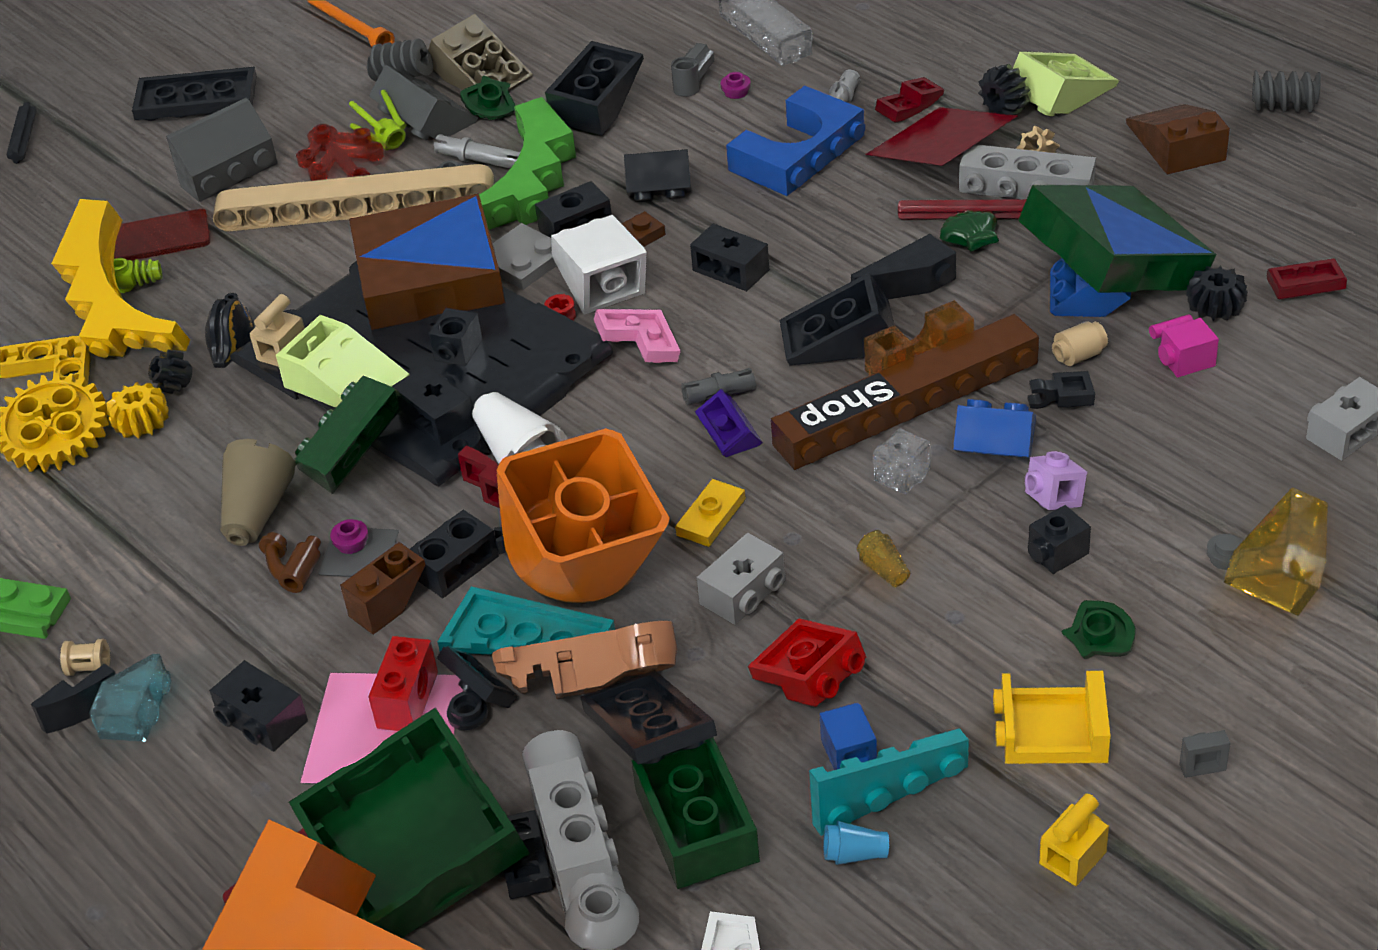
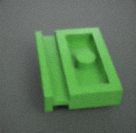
(30, 607)

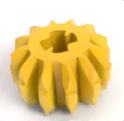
(137, 410)

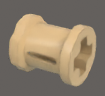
(84, 656)

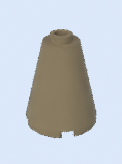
(252, 488)

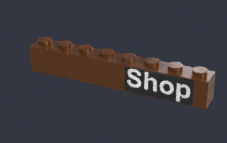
(904, 391)

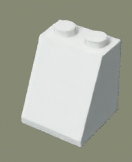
(600, 263)

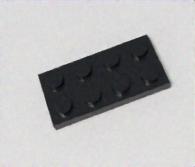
(192, 93)
(648, 717)

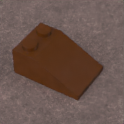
(1182, 137)

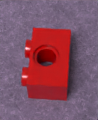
(403, 683)

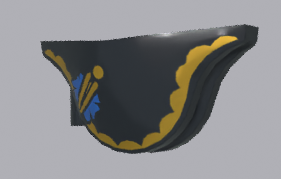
(227, 329)

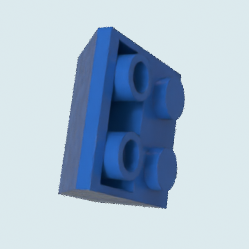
(1075, 297)
(994, 430)

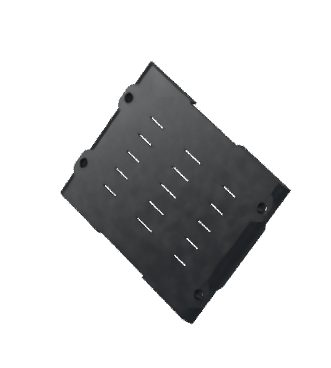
(534, 378)

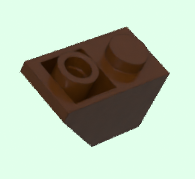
(382, 587)

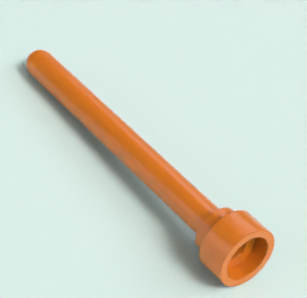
(375, 35)

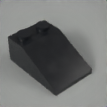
(594, 87)
(836, 323)

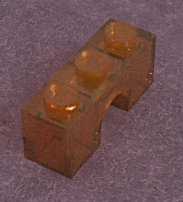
(892, 346)

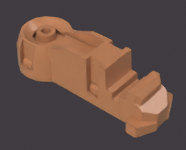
(590, 660)

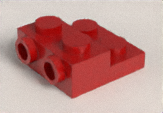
(810, 661)

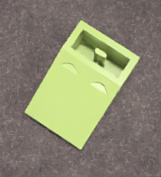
(329, 358)

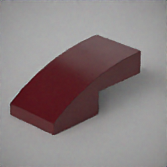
(913, 98)
(481, 472)

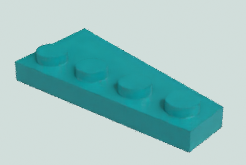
(497, 621)
(876, 783)

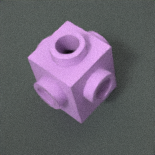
(1055, 481)

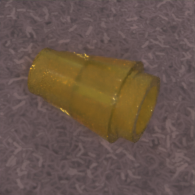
(882, 557)

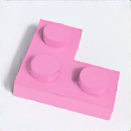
(643, 326)

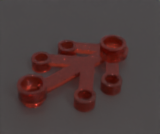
(326, 139)

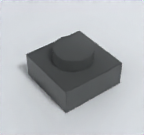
(1204, 753)

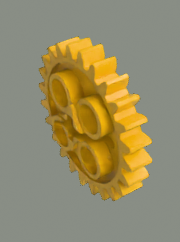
(52, 422)

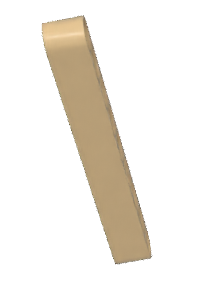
(344, 197)

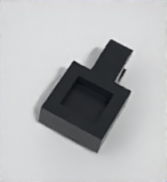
(1067, 388)

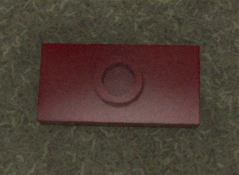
(1306, 278)

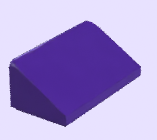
(727, 424)

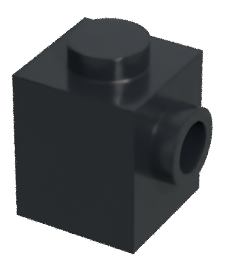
(1059, 539)

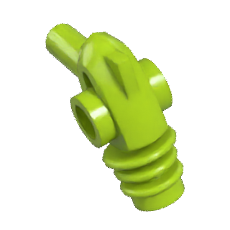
(128, 273)

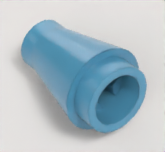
(853, 843)

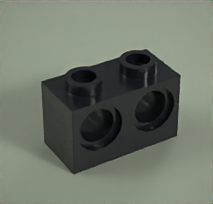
(455, 552)

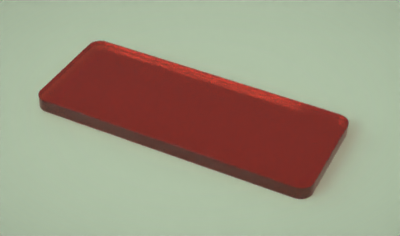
(162, 235)

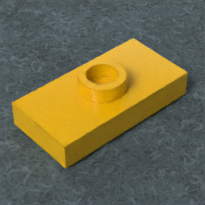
(710, 512)

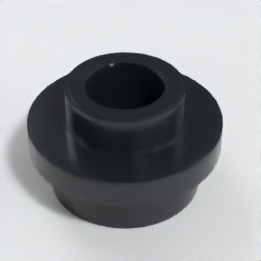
(467, 711)

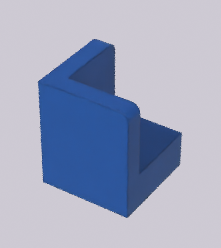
(847, 735)

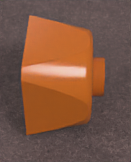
(578, 516)

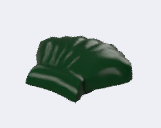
(488, 99)
(970, 229)
(1101, 630)

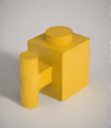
(1075, 841)

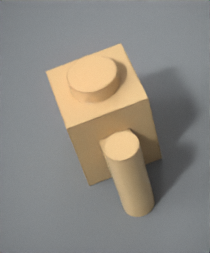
(274, 330)

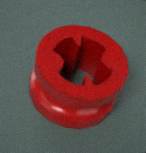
(562, 304)

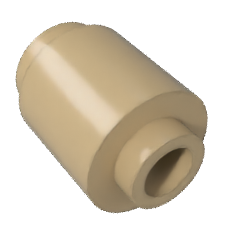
(1079, 343)

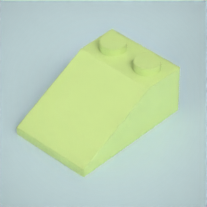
(1061, 81)

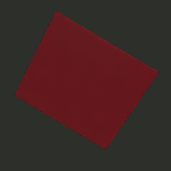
(941, 135)

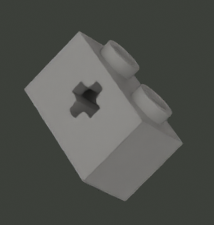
(1345, 419)
(741, 578)

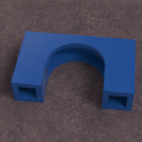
(789, 165)

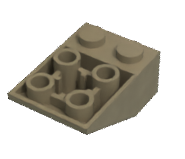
(471, 51)

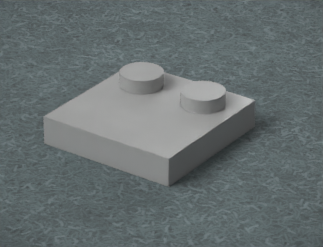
(523, 255)

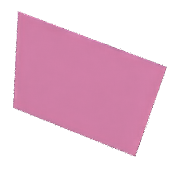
(347, 724)

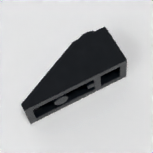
(913, 269)

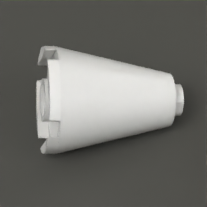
(511, 427)

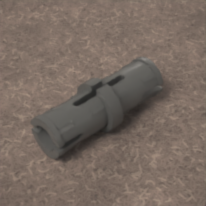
(731, 383)

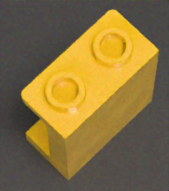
(1053, 722)

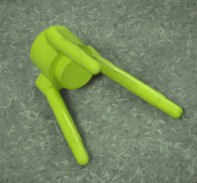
(387, 131)

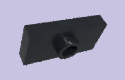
(476, 677)

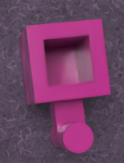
(1185, 344)

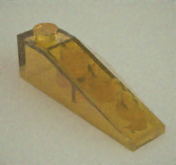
(1283, 553)

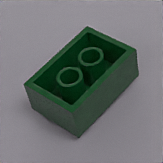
(696, 814)

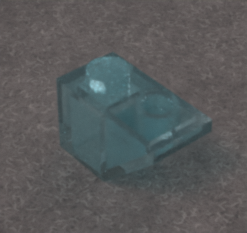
(131, 700)

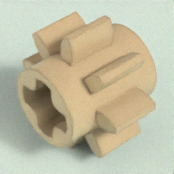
(1038, 137)

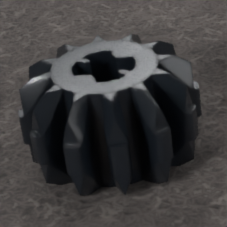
(1004, 90)
(1216, 293)

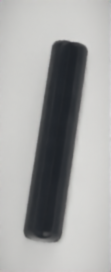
(21, 132)

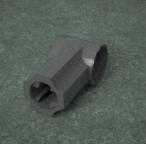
(690, 69)

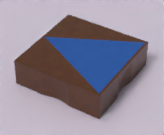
(426, 261)

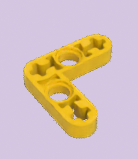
(19, 358)

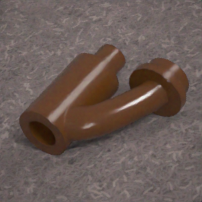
(300, 564)

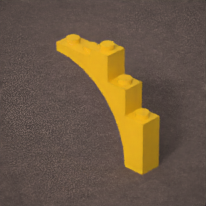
(87, 264)

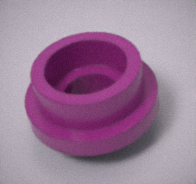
(735, 85)
(349, 536)

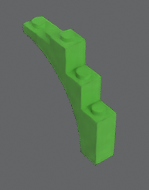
(537, 169)

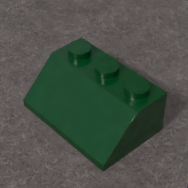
(347, 432)

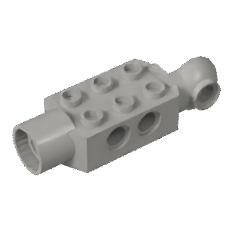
(579, 852)

